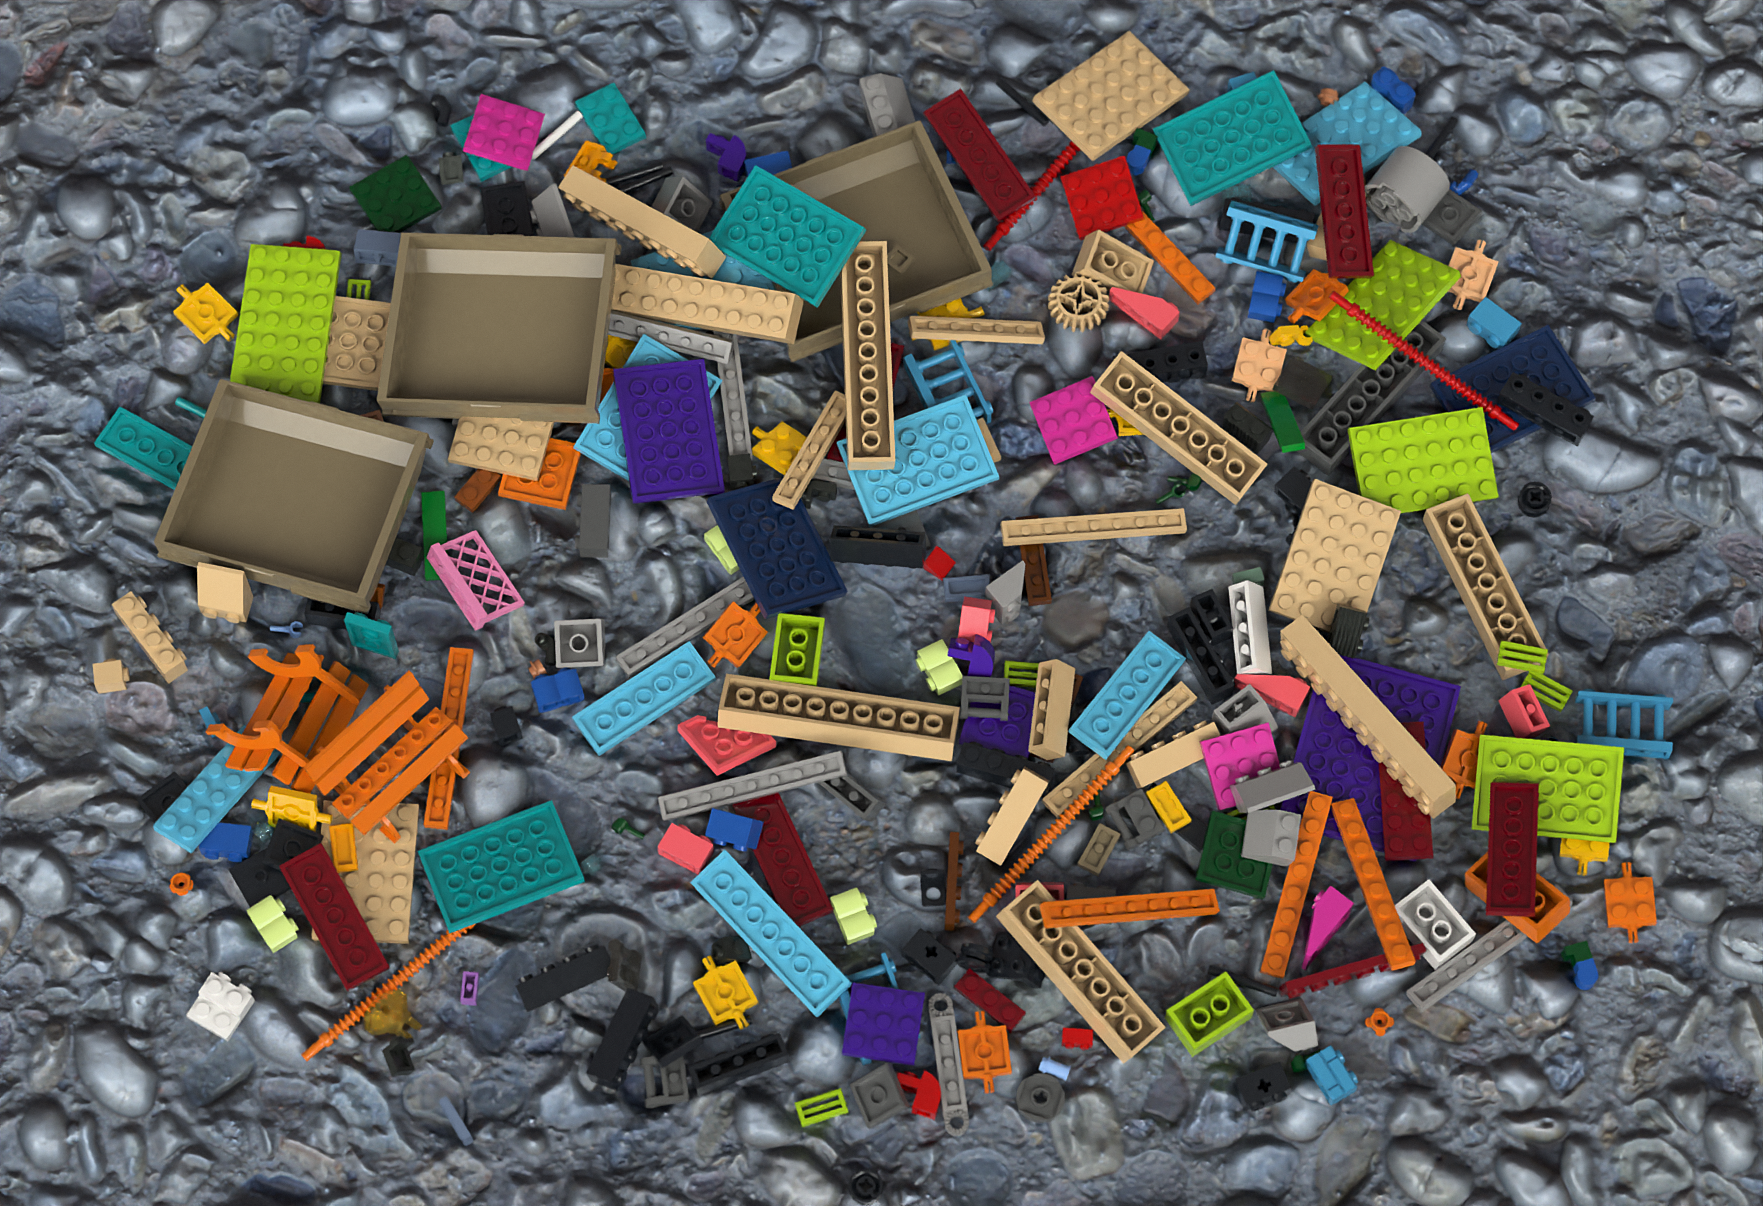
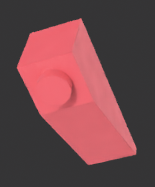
(1147, 310)
(1278, 691)

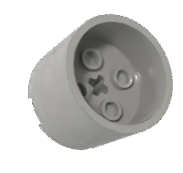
(1406, 188)

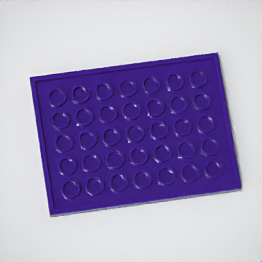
(1344, 766)

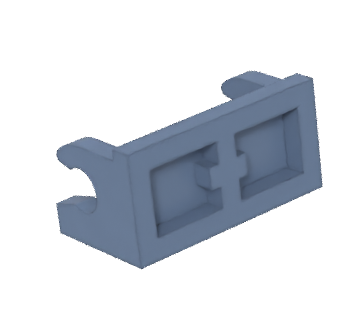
(376, 247)

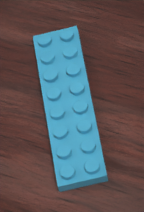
(771, 933)

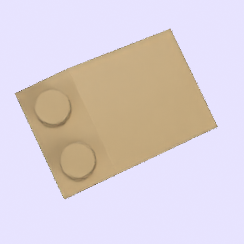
(1112, 263)
(223, 593)

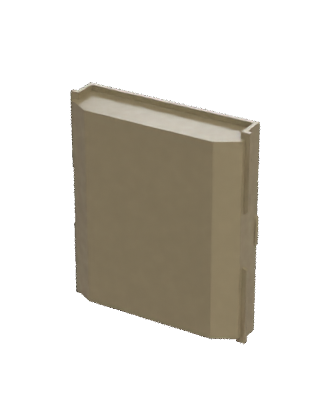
(900, 197)
(498, 327)
(293, 494)

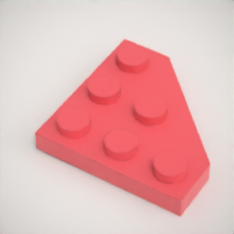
(723, 747)

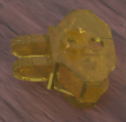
(392, 1017)

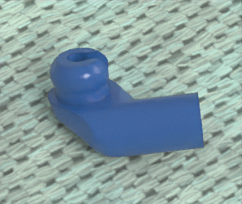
(1465, 184)

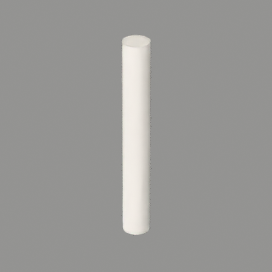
(556, 134)

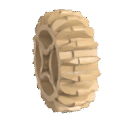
(1060, 297)

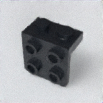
(1013, 962)

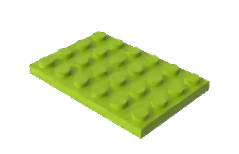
(1398, 295)
(1424, 460)
(1575, 784)

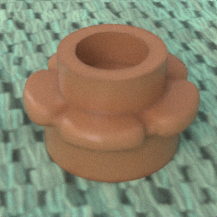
(1328, 96)
(536, 668)

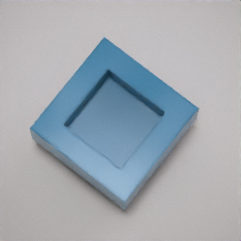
(209, 718)

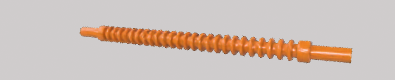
(990, 899)
(326, 1039)

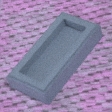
(969, 586)
(455, 1121)

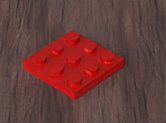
(1102, 197)

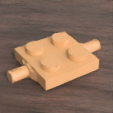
(1475, 273)
(1258, 365)

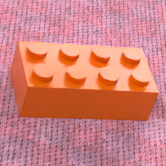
(1550, 903)

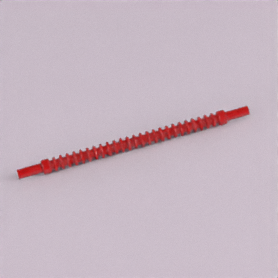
(1003, 228)
(1353, 310)

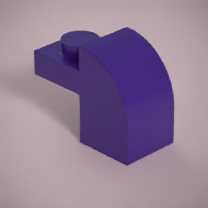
(731, 153)
(979, 653)

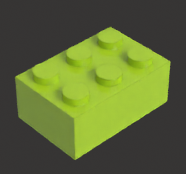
(797, 649)
(1209, 1014)

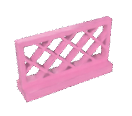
(457, 584)

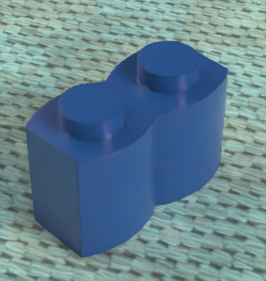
(1393, 90)
(1265, 297)
(557, 690)

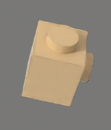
(110, 676)

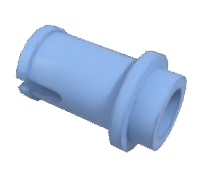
(1054, 1068)

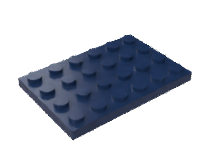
(1536, 357)
(776, 549)

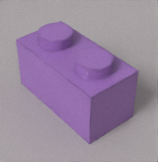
(469, 988)

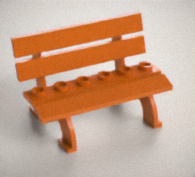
(279, 704)
(365, 735)

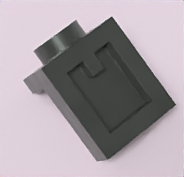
(451, 168)
(821, 490)

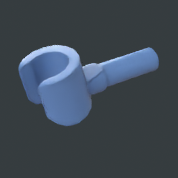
(288, 629)

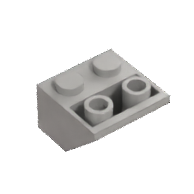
(1243, 711)

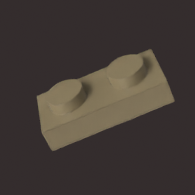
(1098, 849)

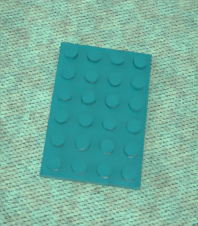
(1232, 138)
(786, 236)
(501, 866)

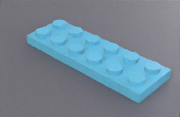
(1127, 695)
(643, 698)
(207, 800)

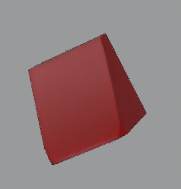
(939, 563)

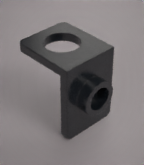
(932, 879)

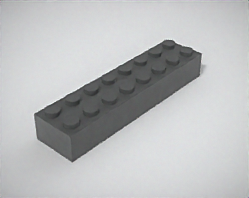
(1365, 400)

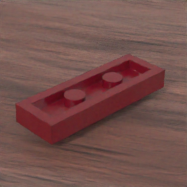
(989, 1000)

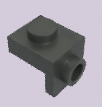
(730, 949)
(398, 1057)

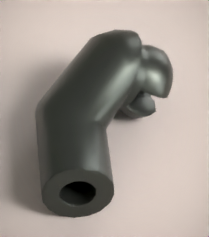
(547, 644)

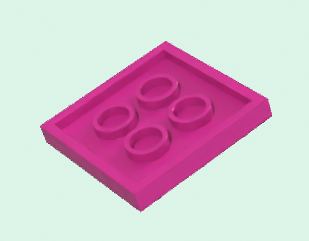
(504, 132)
(1073, 421)
(1235, 756)

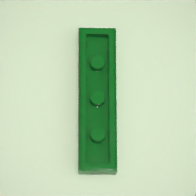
(1282, 421)
(433, 526)

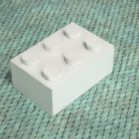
(1434, 921)

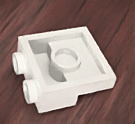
(221, 1005)

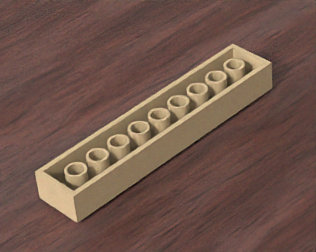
(707, 304)
(867, 358)
(838, 717)
(1367, 717)

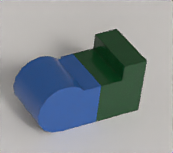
(1144, 146)
(1582, 963)

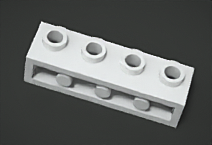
(1250, 629)

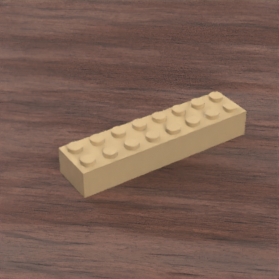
(641, 222)
(1178, 428)
(1481, 579)
(1082, 975)

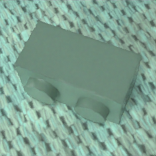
(1254, 575)

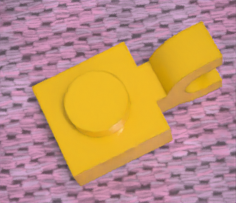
(1288, 334)

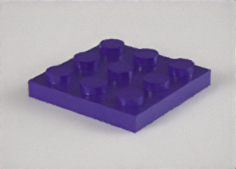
(1009, 735)
(883, 1024)

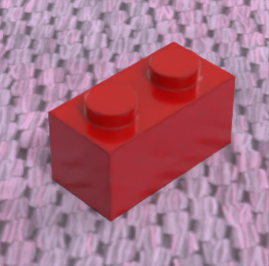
(1077, 1038)

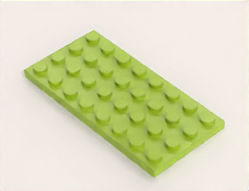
(286, 320)

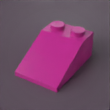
(1329, 914)

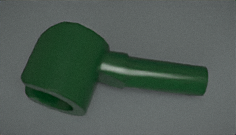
(1144, 197)
(1192, 483)
(1174, 492)
(1097, 811)
(621, 825)
(1298, 1063)

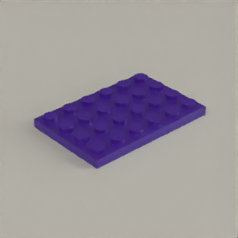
(668, 431)

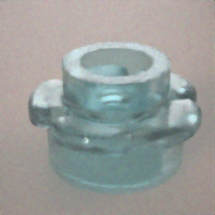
(263, 831)
(591, 864)

